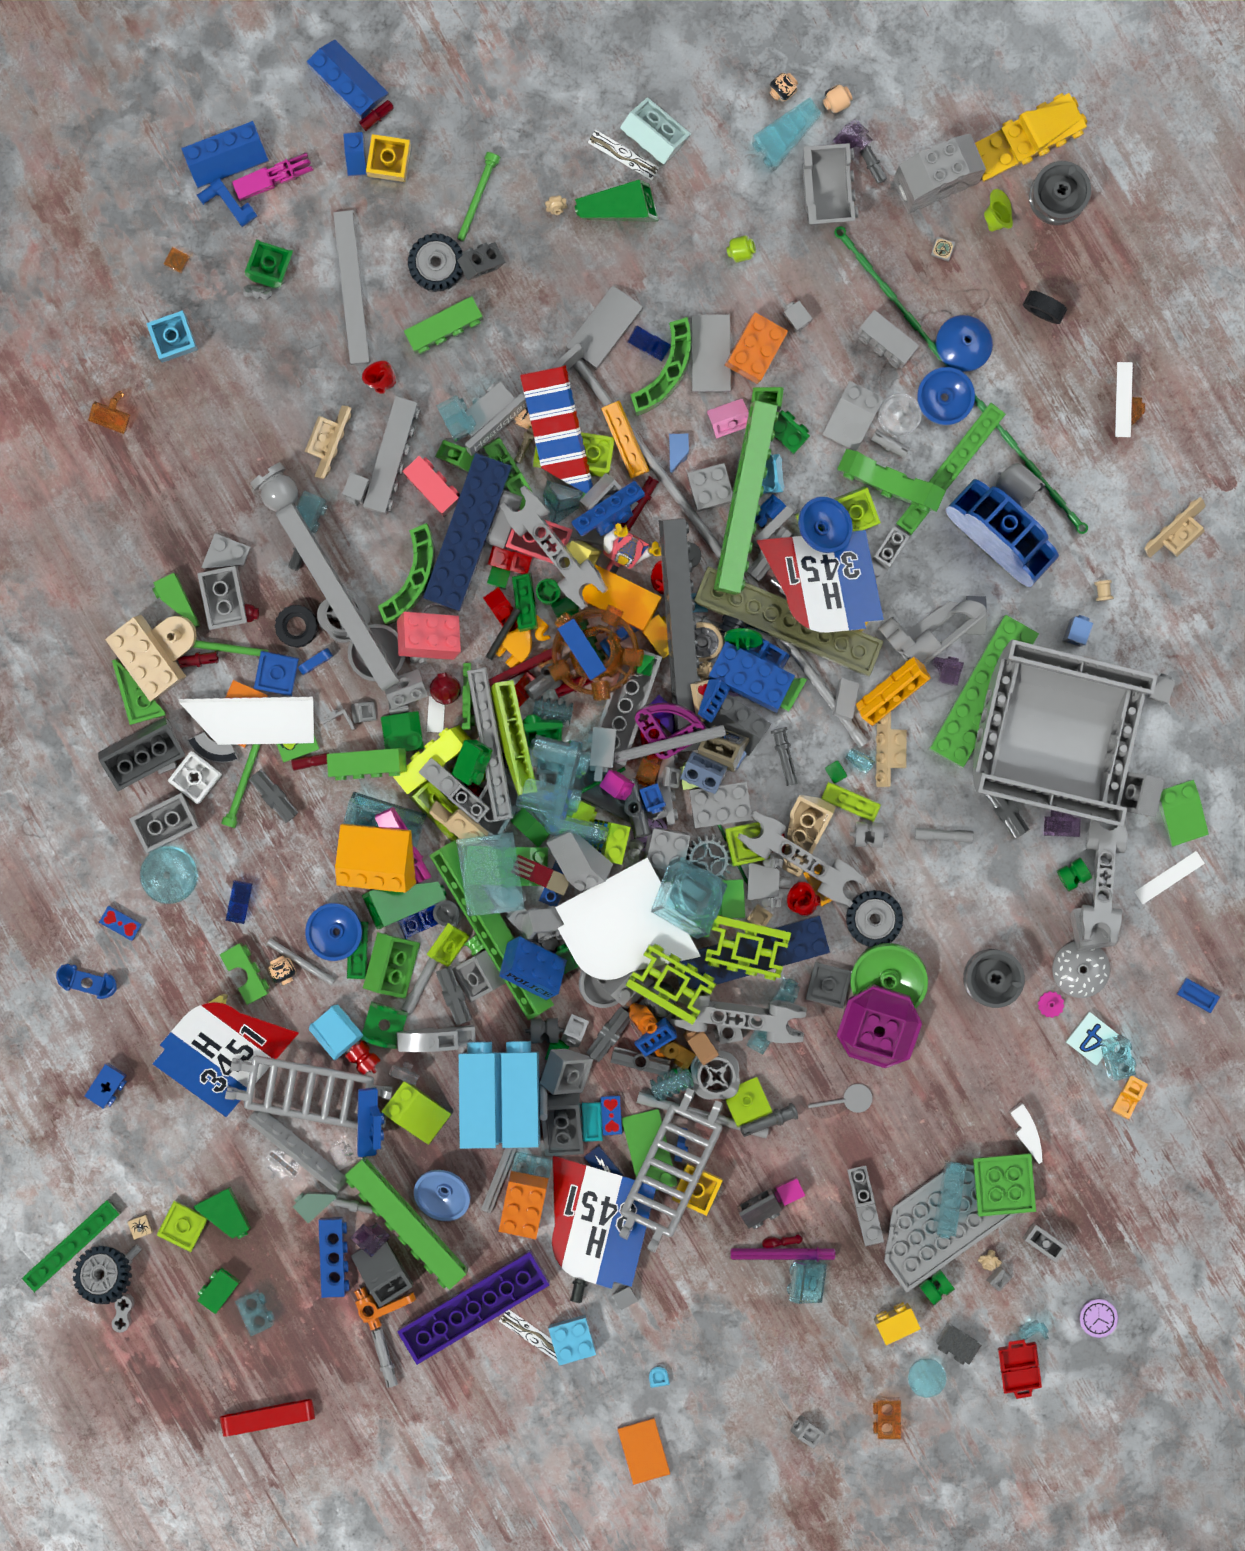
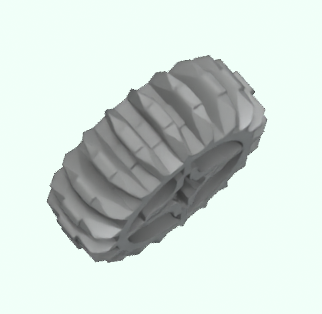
(706, 842)

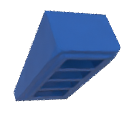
(715, 693)
(665, 1037)

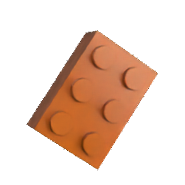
(756, 348)
(523, 1204)

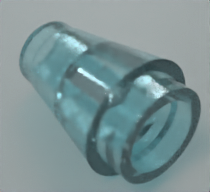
(860, 761)

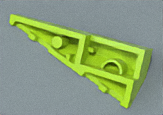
(424, 799)

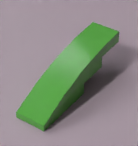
(498, 451)

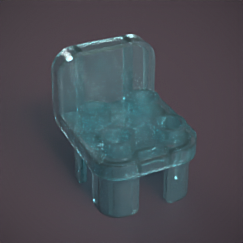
(557, 801)

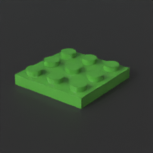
(1004, 1184)

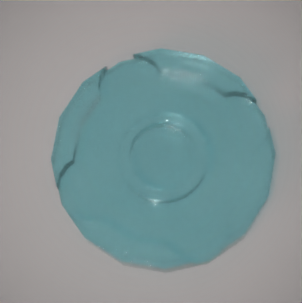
(927, 1378)

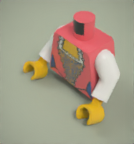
(626, 548)

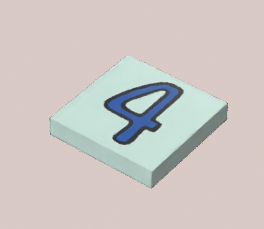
(1087, 1036)

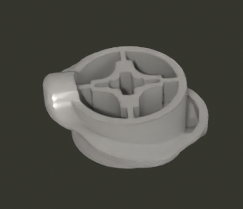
(323, 614)
(729, 1088)

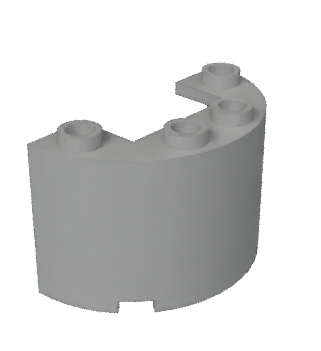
(828, 184)

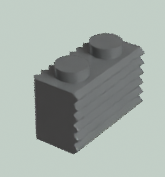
(958, 1344)

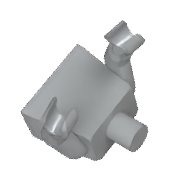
(765, 882)

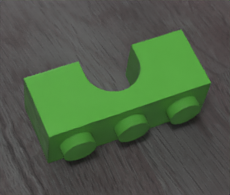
(255, 986)

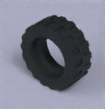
(1045, 307)
(296, 611)

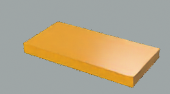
(624, 595)

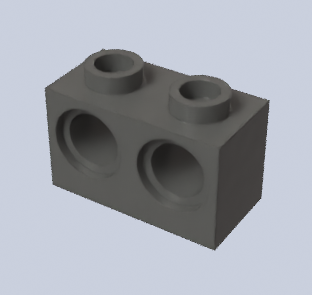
(481, 260)

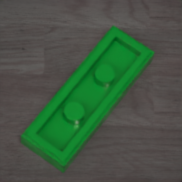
(525, 602)
(358, 960)

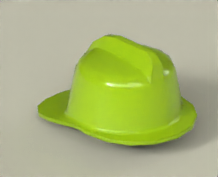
(999, 212)

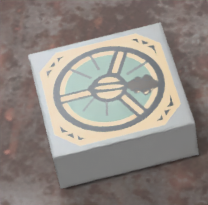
(942, 249)

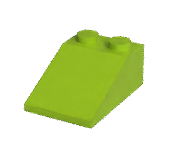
(416, 1112)

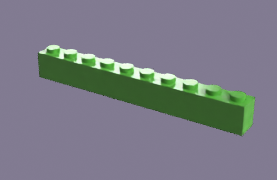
(745, 497)
(488, 927)

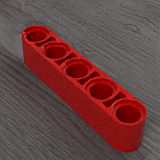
(267, 1417)

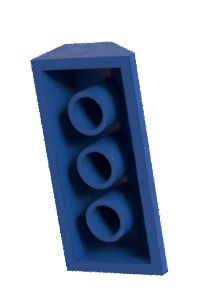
(347, 78)
(225, 154)

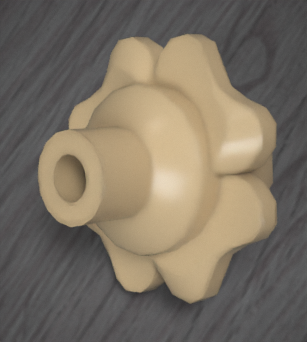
(556, 205)
(704, 670)
(989, 1261)

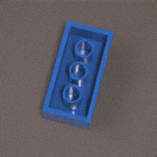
(752, 677)

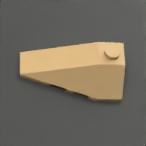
(806, 825)

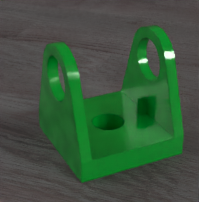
(374, 1034)

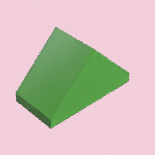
(768, 395)
(530, 827)

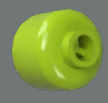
(741, 248)

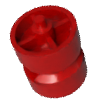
(365, 1060)

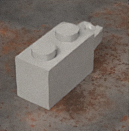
(601, 750)

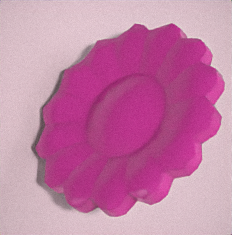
(1051, 1004)

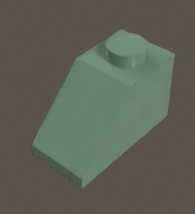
(313, 1203)

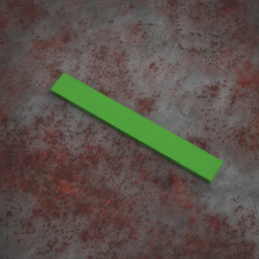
(955, 462)

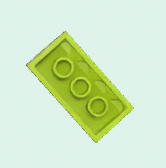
(598, 453)
(860, 508)

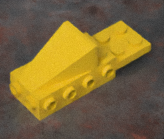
(1031, 135)

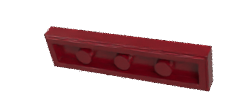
(522, 667)

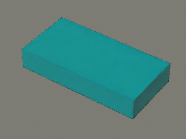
(592, 1121)

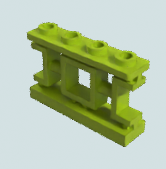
(750, 933)
(663, 996)

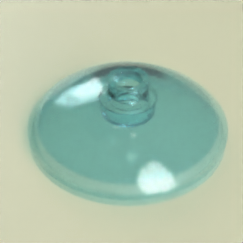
(182, 875)

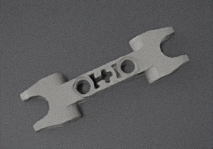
(532, 520)
(771, 840)
(1101, 913)
(773, 1019)

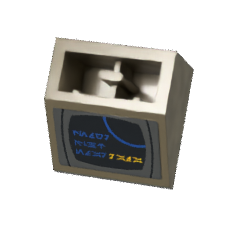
(725, 749)

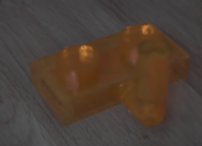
(109, 416)

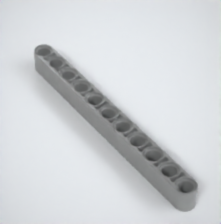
(337, 597)

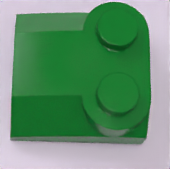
(268, 264)
(548, 728)
(402, 731)

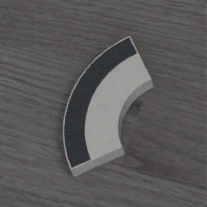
(211, 750)

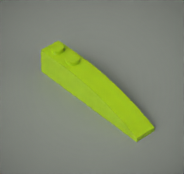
(512, 733)

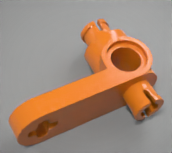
(644, 1021)
(365, 1300)

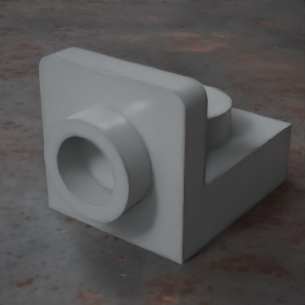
(574, 1031)
(807, 1432)

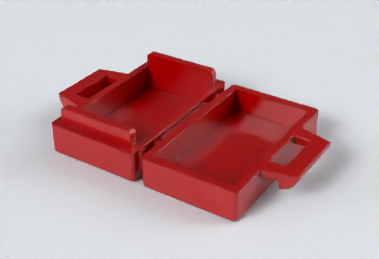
(1019, 1368)

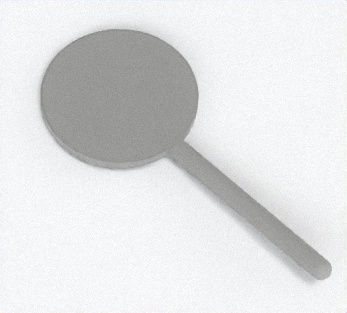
(856, 1098)

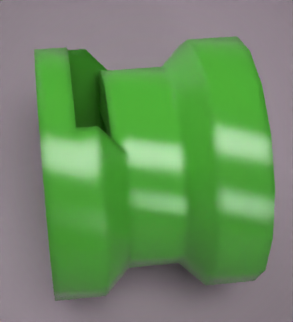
(474, 945)

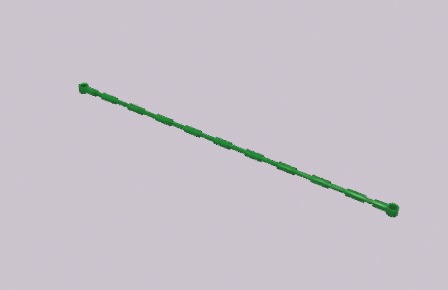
(980, 404)

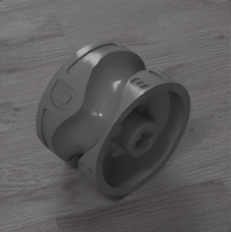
(1063, 178)
(1008, 982)

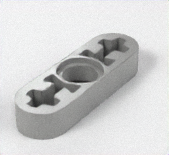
(775, 524)

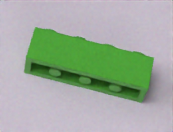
(443, 325)
(366, 762)

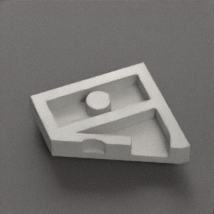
(225, 553)

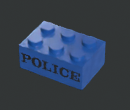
(532, 968)

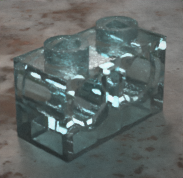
(1114, 1059)
(532, 1162)
(249, 1314)

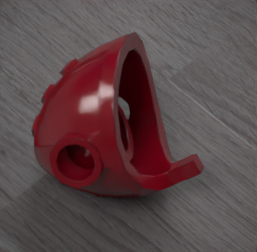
(445, 689)

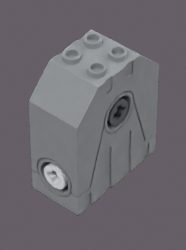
(939, 172)

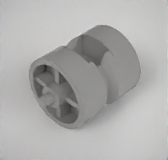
(869, 834)

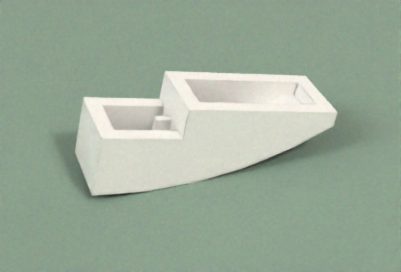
(1027, 1131)

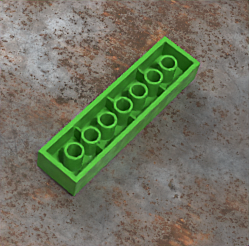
(960, 728)
(407, 1223)

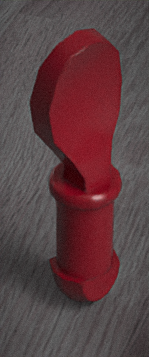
(771, 1242)

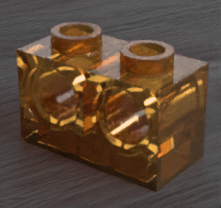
(892, 1418)

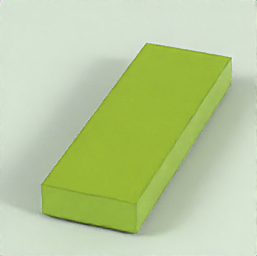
(850, 801)

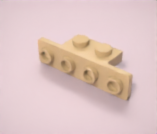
(325, 439)
(1180, 532)
(890, 751)
(458, 822)

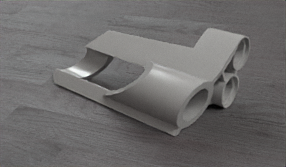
(920, 641)

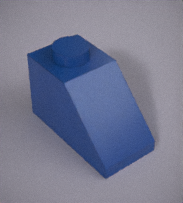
(355, 153)

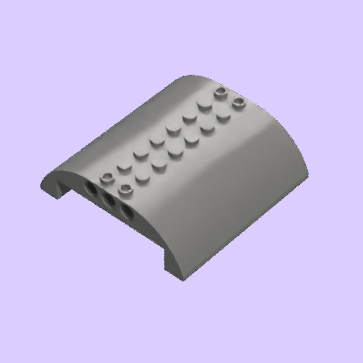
(1059, 731)

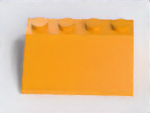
(375, 858)

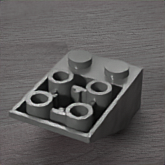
(382, 1274)

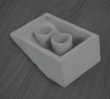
(853, 416)
(222, 597)
(579, 861)

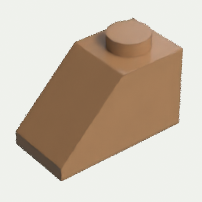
(701, 1046)

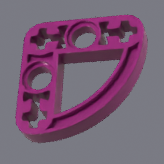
(670, 708)

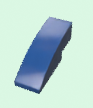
(582, 649)
(770, 653)

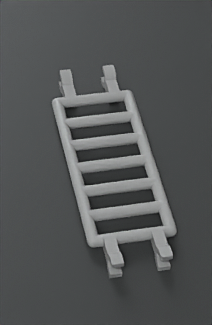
(252, 1067)
(692, 1179)

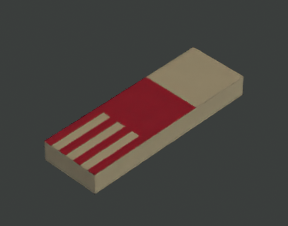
(542, 875)

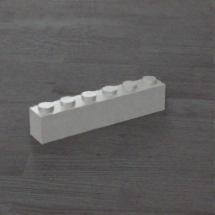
(391, 454)

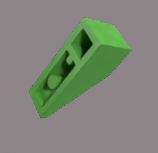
(172, 593)

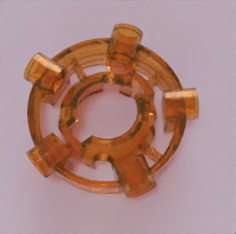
(629, 656)

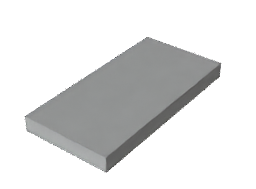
(710, 353)

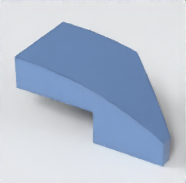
(678, 449)

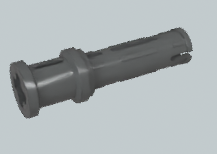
(783, 747)
(777, 1117)

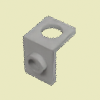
(335, 714)

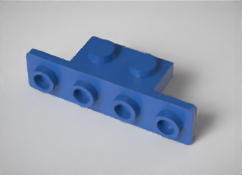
(610, 511)
(369, 1123)

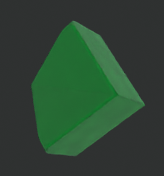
(647, 666)

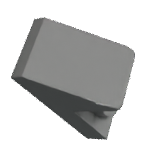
(623, 1295)

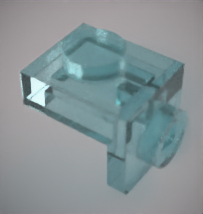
(1029, 1329)

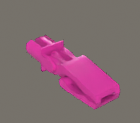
(266, 179)
(391, 819)

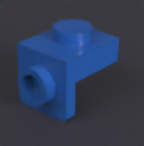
(652, 798)

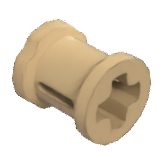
(1103, 590)

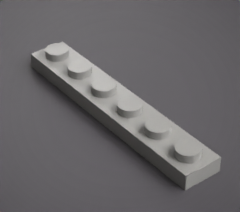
(298, 1150)

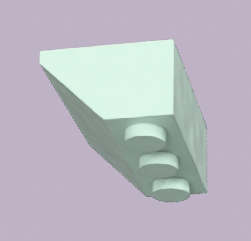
(655, 130)

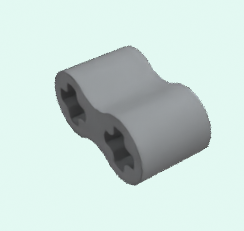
(123, 1313)

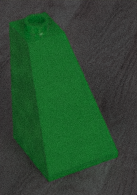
(621, 203)
(391, 906)

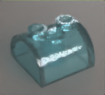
(806, 1282)

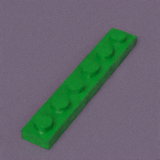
(71, 1246)

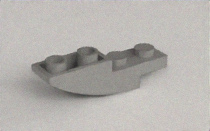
(888, 552)
(454, 790)
(667, 794)
(435, 1039)
(865, 1206)

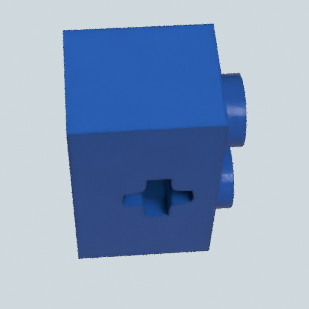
(110, 1075)

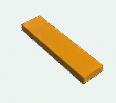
(625, 439)

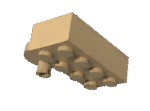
(153, 653)

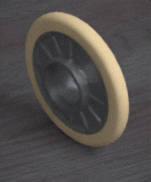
(714, 638)

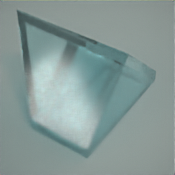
(560, 500)

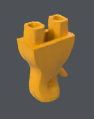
(520, 643)

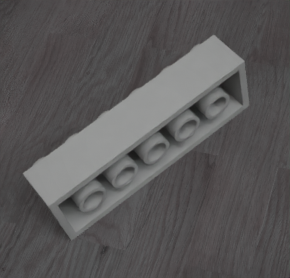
(625, 702)

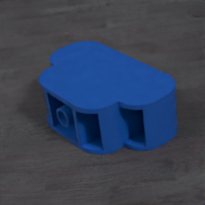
(1003, 531)

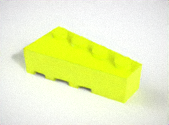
(441, 750)

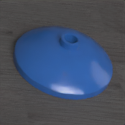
(953, 348)
(959, 392)
(833, 521)
(321, 933)

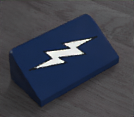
(599, 1159)

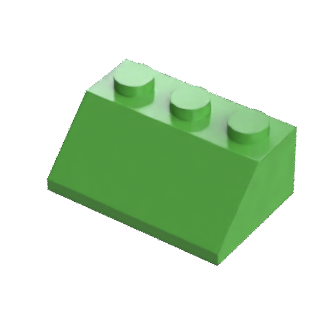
(391, 965)

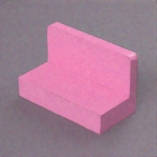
(728, 418)

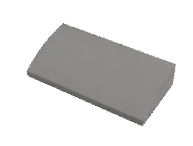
(606, 326)

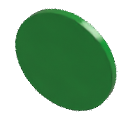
(743, 638)

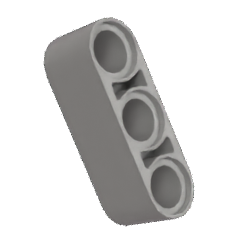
(500, 527)

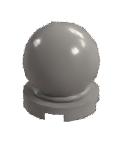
(276, 488)

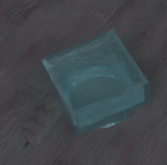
(689, 897)

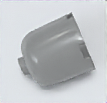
(1019, 483)

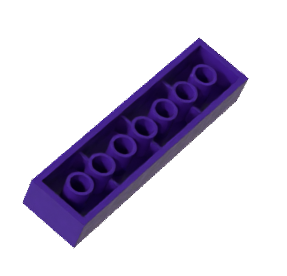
(473, 1307)

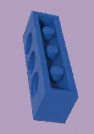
(329, 1287)

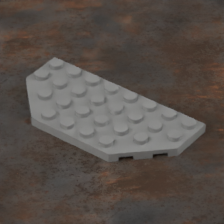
(913, 1245)

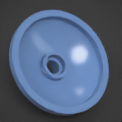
(439, 1202)

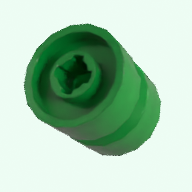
(548, 591)
(1074, 874)
(931, 1291)

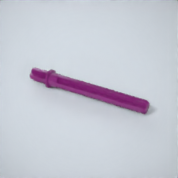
(783, 1254)

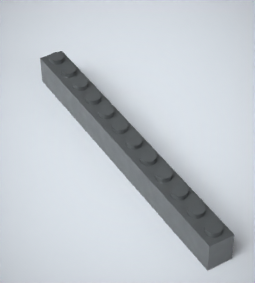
(679, 616)

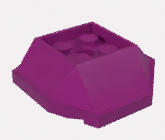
(881, 1008)

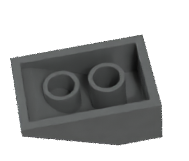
(563, 1125)
(759, 1209)

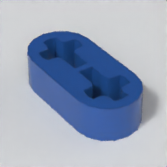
(315, 661)

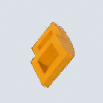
(1129, 1097)

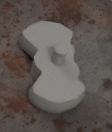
(257, 291)
(634, 853)

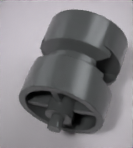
(544, 1030)

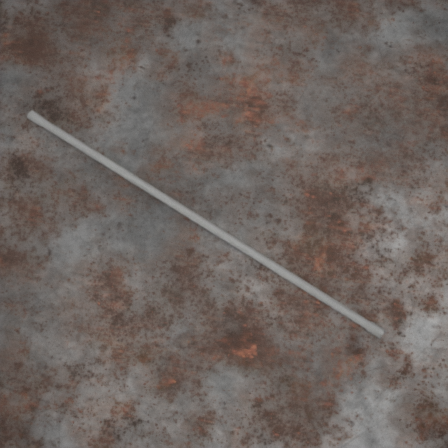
(587, 375)

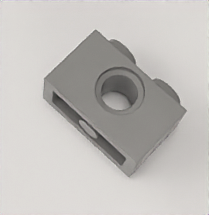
(356, 489)
(407, 690)
(1044, 1242)

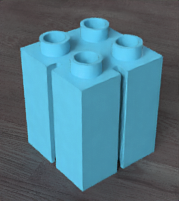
(499, 1096)

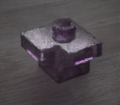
(854, 134)
(948, 669)
(1061, 825)
(370, 1238)

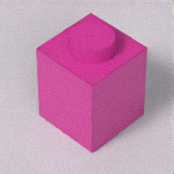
(617, 785)
(789, 1191)

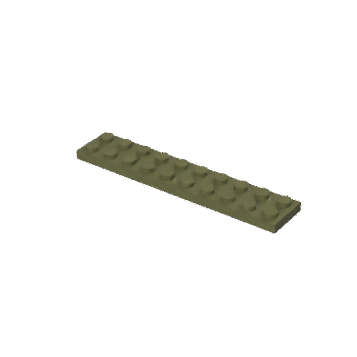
(772, 616)

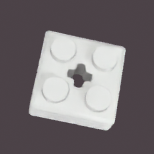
(192, 765)

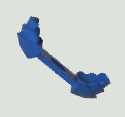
(70, 978)

